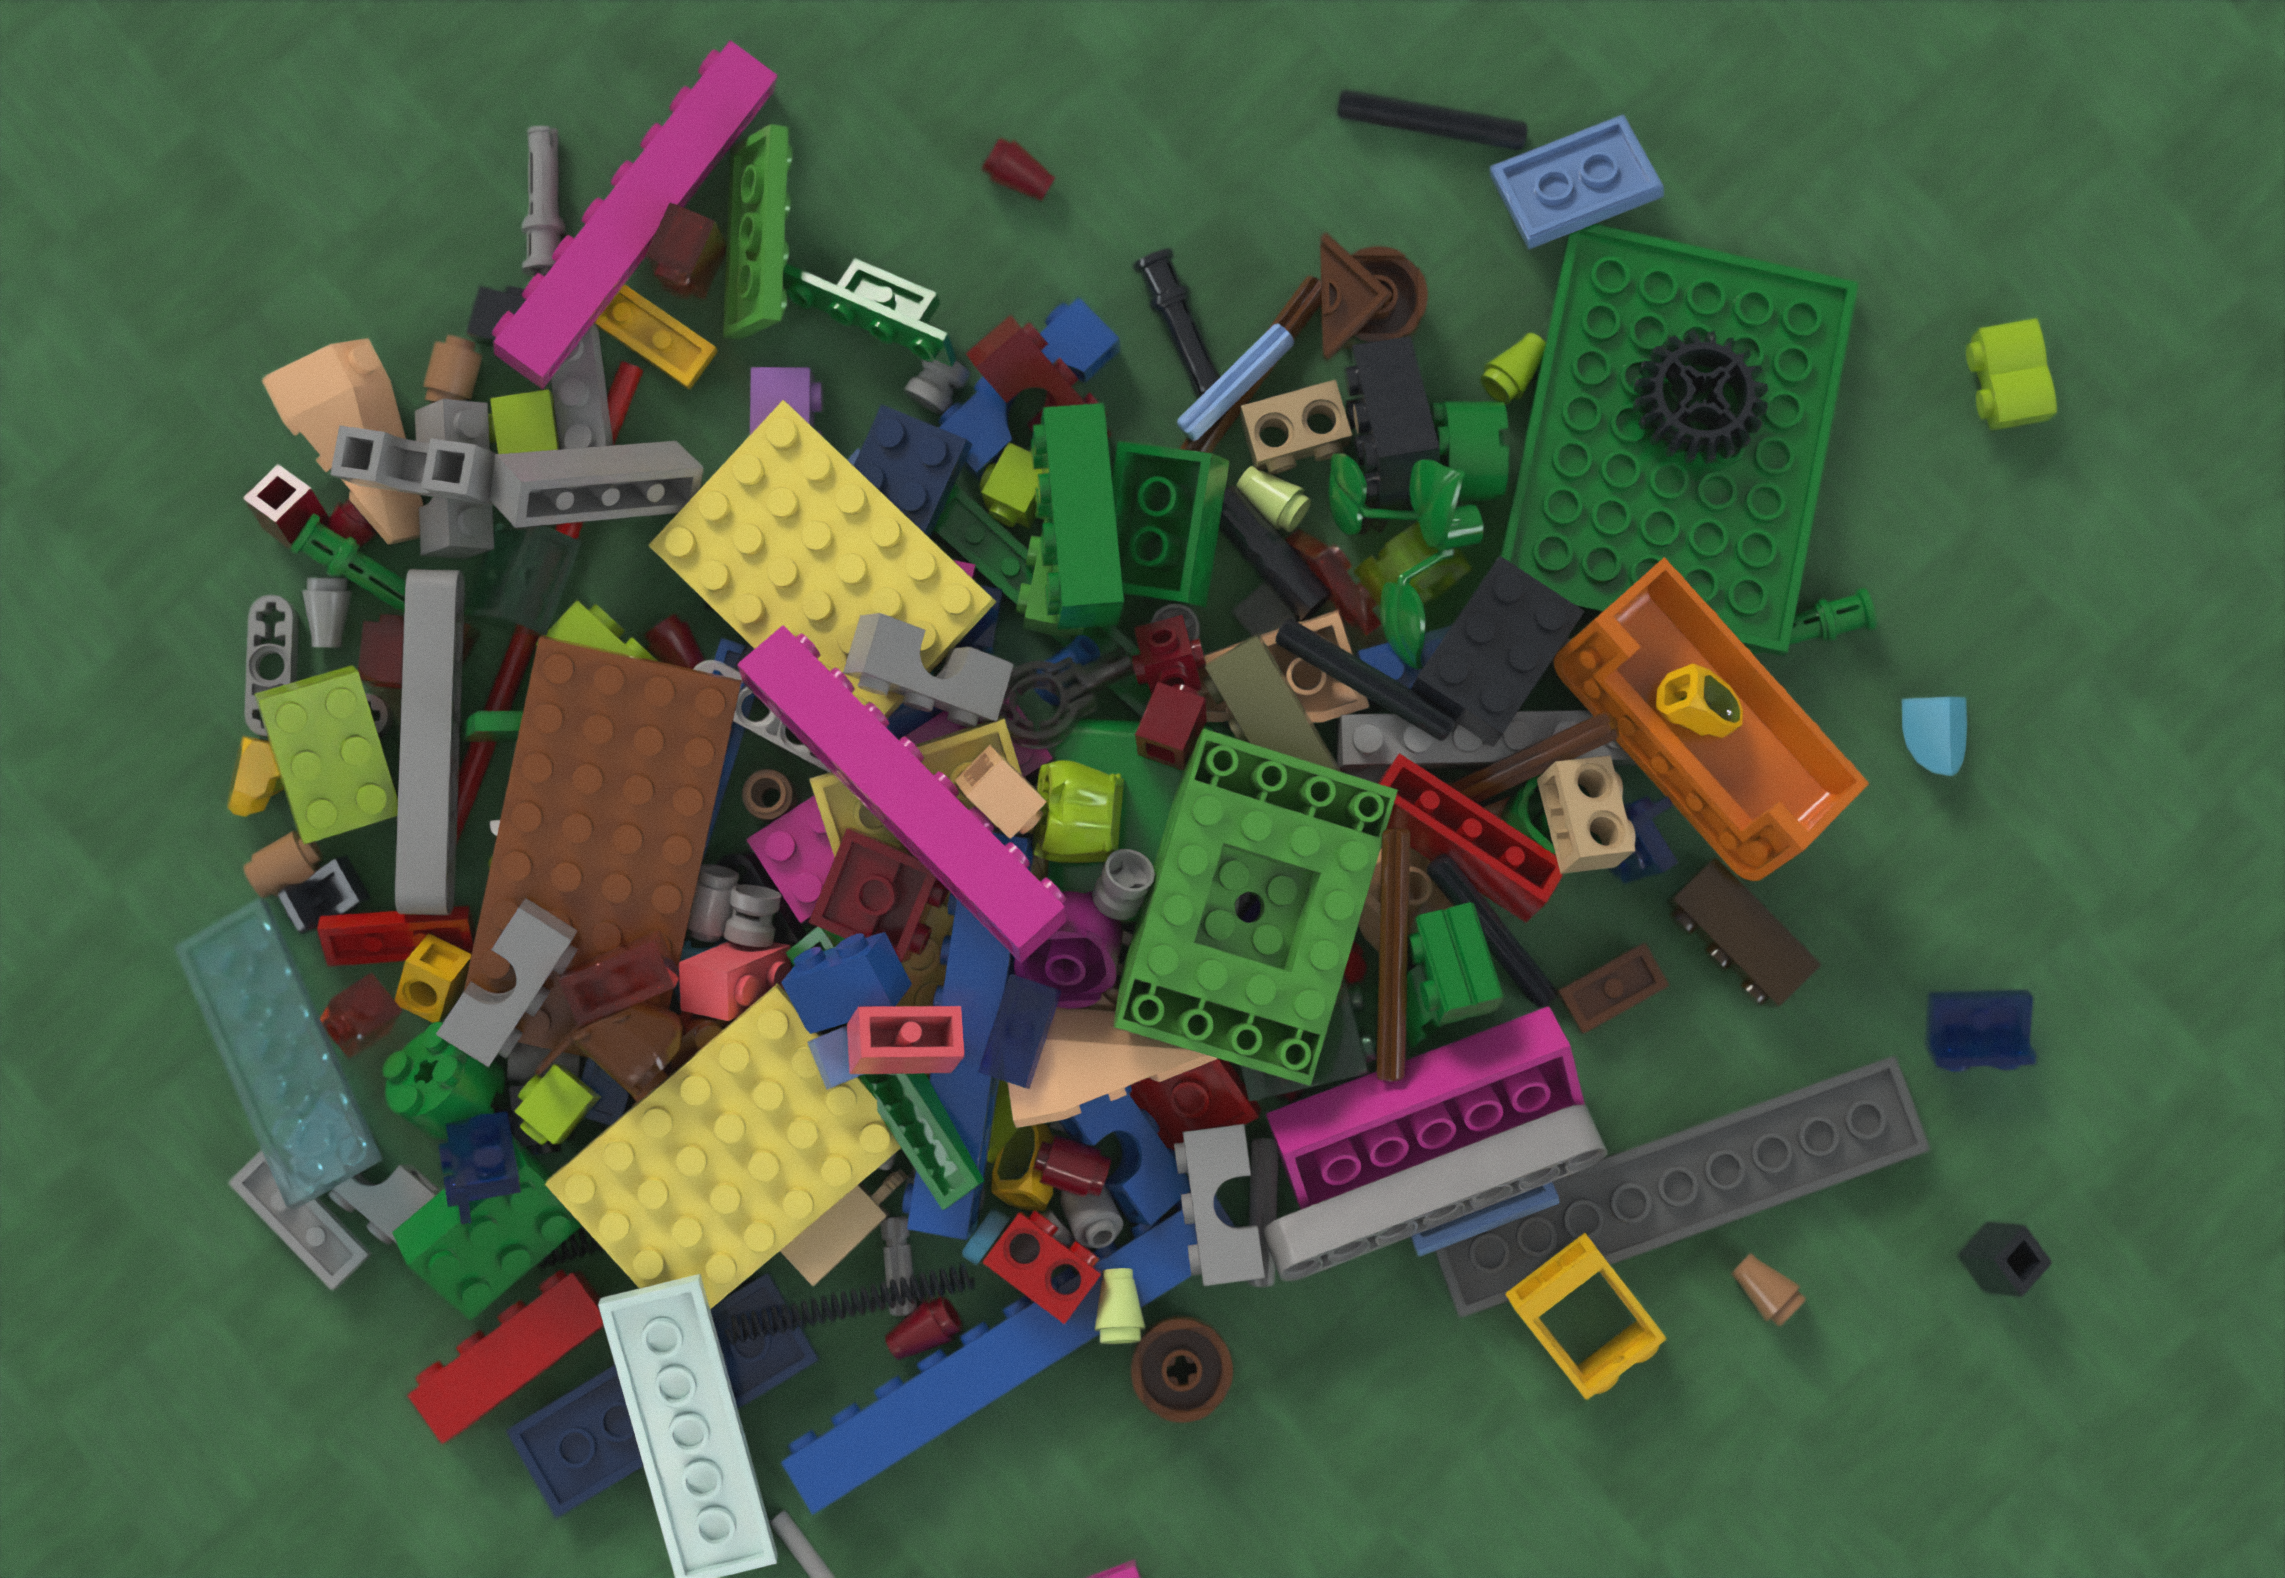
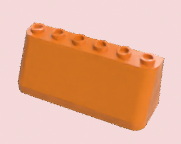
(1748, 794)

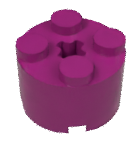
(1079, 956)

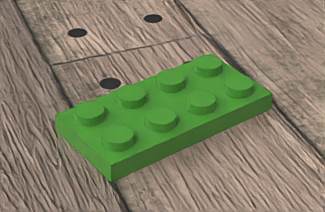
(756, 232)

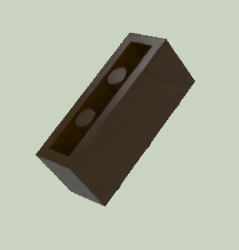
(1741, 934)

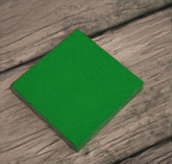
(491, 726)

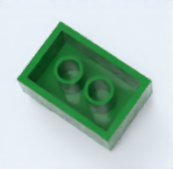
(1167, 520)
(486, 1257)

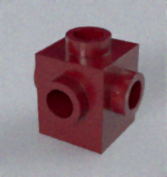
(1168, 654)

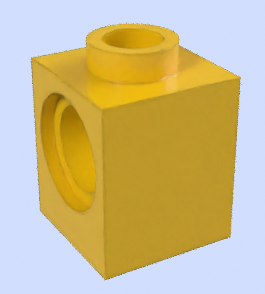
(433, 979)

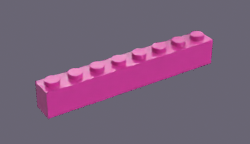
(621, 227)
(903, 793)

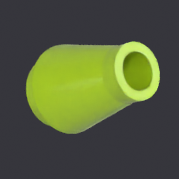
(1512, 371)

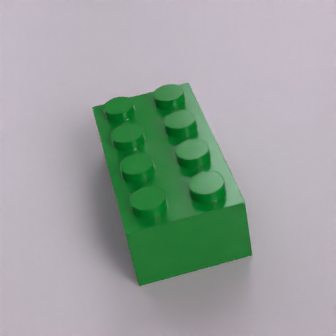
(1080, 515)

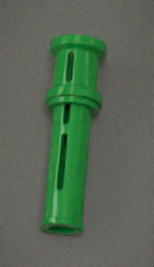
(338, 562)
(1834, 618)

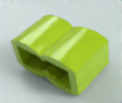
(2012, 374)

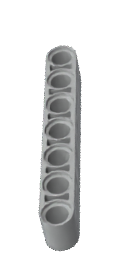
(429, 742)
(1434, 1192)

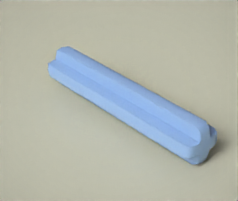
(1235, 382)

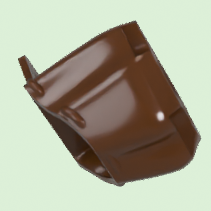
(627, 1043)

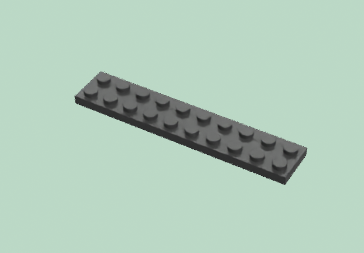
(1700, 1179)

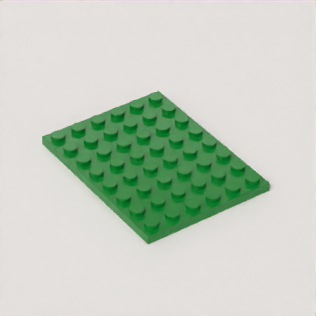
(1607, 505)

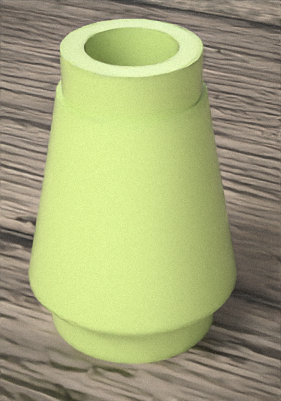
(1274, 498)
(1119, 1309)

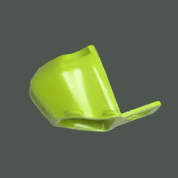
(1079, 813)

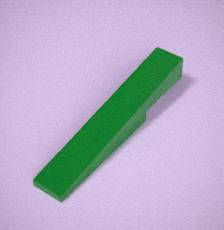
(914, 1115)

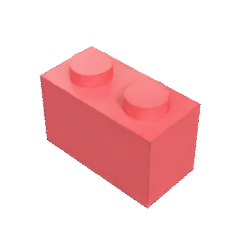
(730, 978)
(905, 1039)

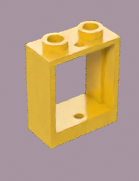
(1558, 1279)

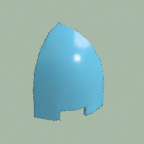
(1936, 732)

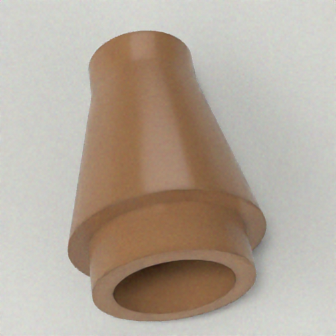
(1769, 1290)

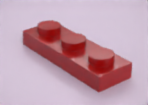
(390, 935)

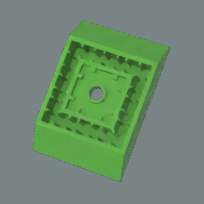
(1307, 852)

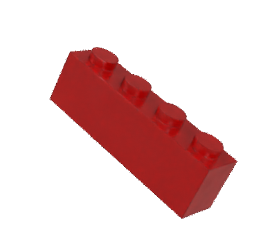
(1488, 850)
(509, 1357)

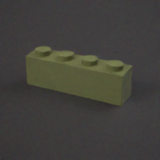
(1264, 703)

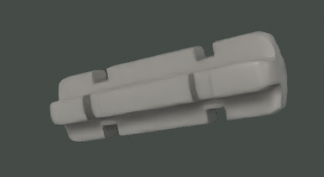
(897, 1258)

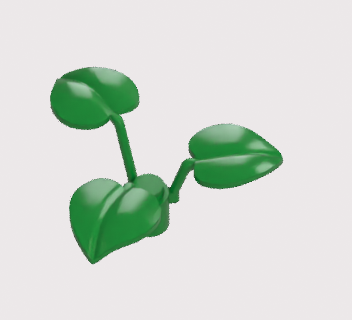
(1442, 524)

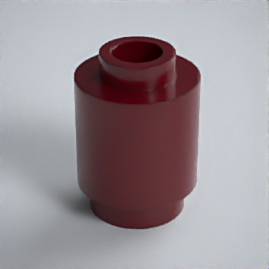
(1072, 1166)

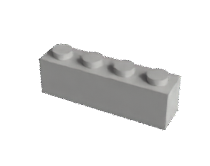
(594, 483)

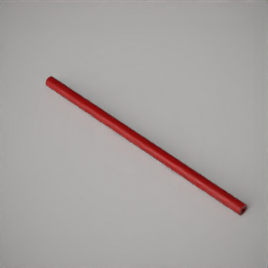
(523, 645)

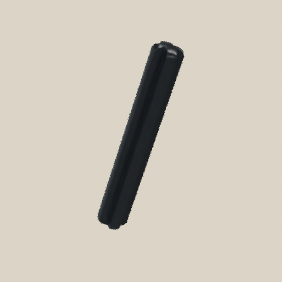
(1432, 119)
(1365, 679)
(1498, 937)

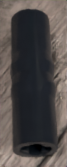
(1271, 555)

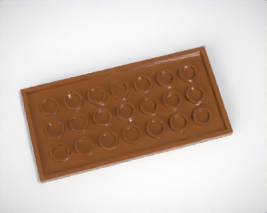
(604, 811)

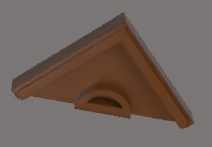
(1347, 296)

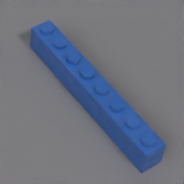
(975, 981)

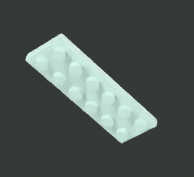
(688, 1429)

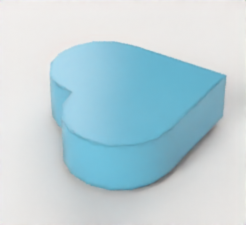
(985, 1236)

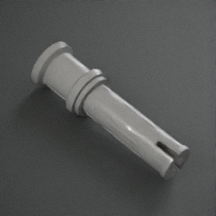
(543, 221)

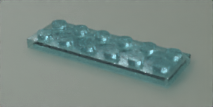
(277, 1054)

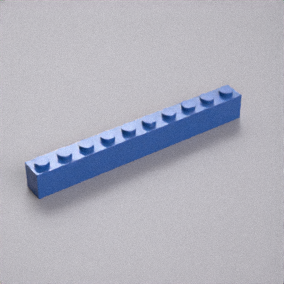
(980, 1370)

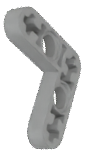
(288, 631)

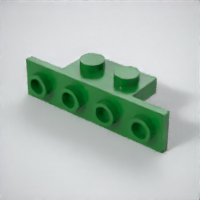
(878, 303)

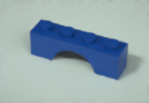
(1072, 335)

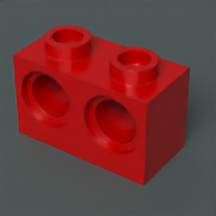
(1035, 1277)

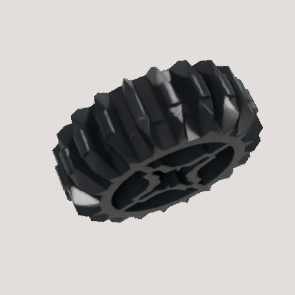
(1713, 412)

